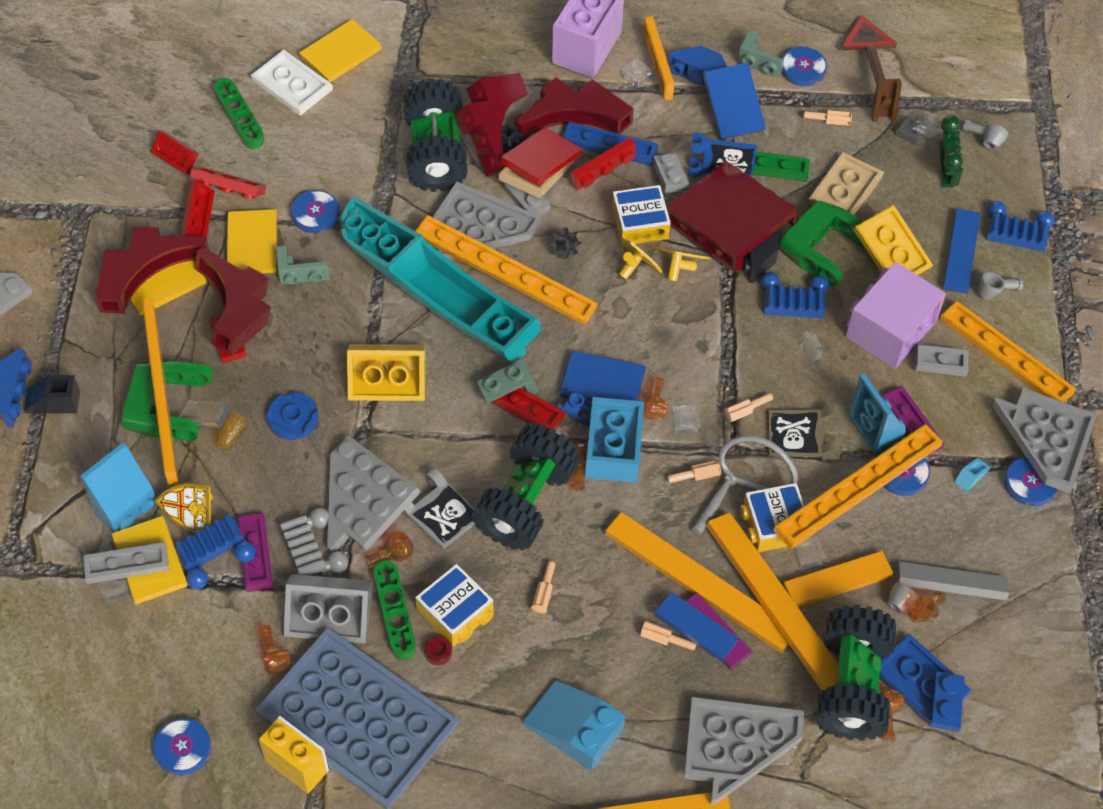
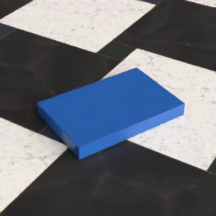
(734, 101)
(602, 377)
(912, 673)

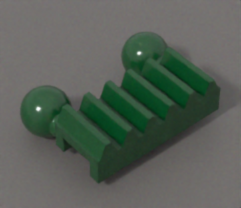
(950, 155)

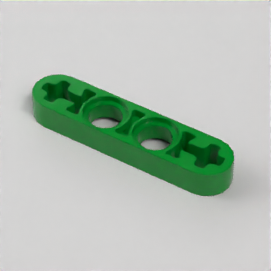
(238, 113)
(394, 609)

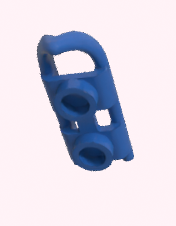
(574, 404)

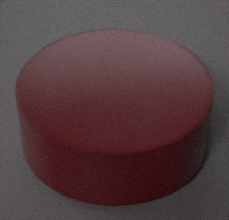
(438, 650)

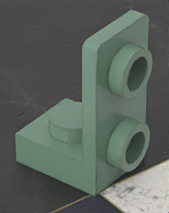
(759, 60)
(299, 273)
(506, 381)

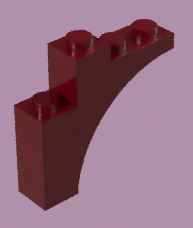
(588, 106)
(486, 114)
(148, 254)
(241, 298)

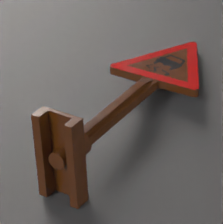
(887, 92)

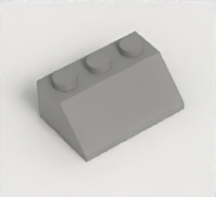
(329, 602)

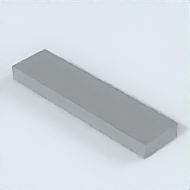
(953, 581)

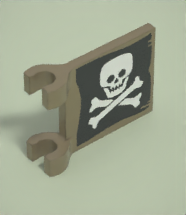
(802, 432)

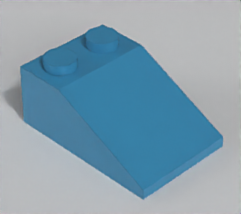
(875, 417)
(614, 439)
(118, 489)
(576, 723)

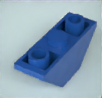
(693, 62)
(13, 385)

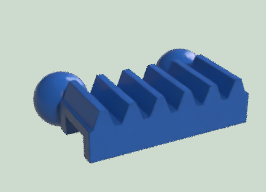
(1017, 232)
(794, 302)
(211, 544)

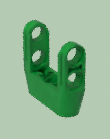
(810, 230)
(140, 407)

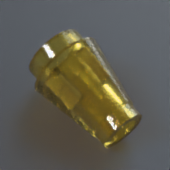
(230, 431)

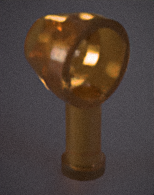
(655, 406)
(578, 483)
(395, 551)
(925, 607)
(275, 658)
(896, 704)

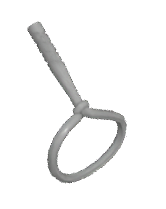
(730, 478)

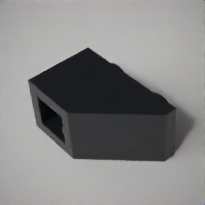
(761, 258)
(53, 395)

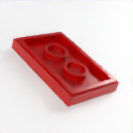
(541, 156)

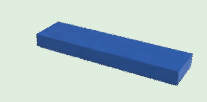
(601, 141)
(961, 251)

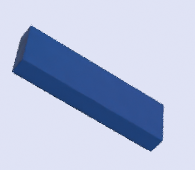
(696, 626)

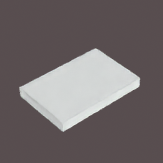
(291, 82)

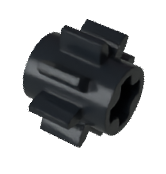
(510, 137)
(559, 241)

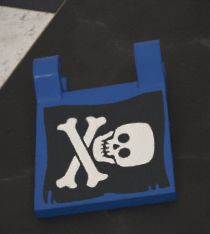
(717, 152)

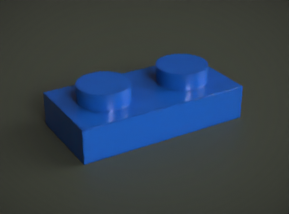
(947, 701)

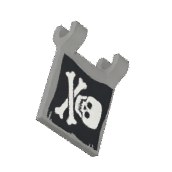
(441, 513)

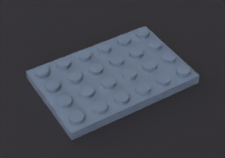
(362, 716)

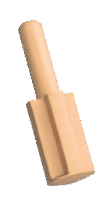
(831, 117)
(745, 407)
(698, 472)
(543, 590)
(664, 635)

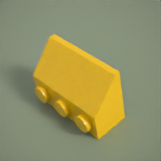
(386, 372)

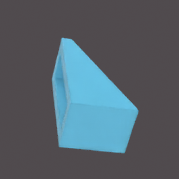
(972, 474)

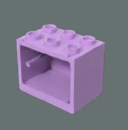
(586, 34)
(894, 314)

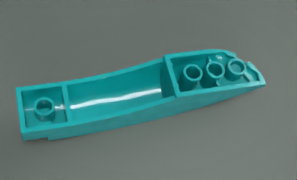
(437, 281)

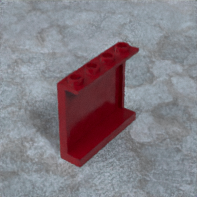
(729, 214)

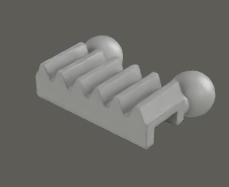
(305, 548)

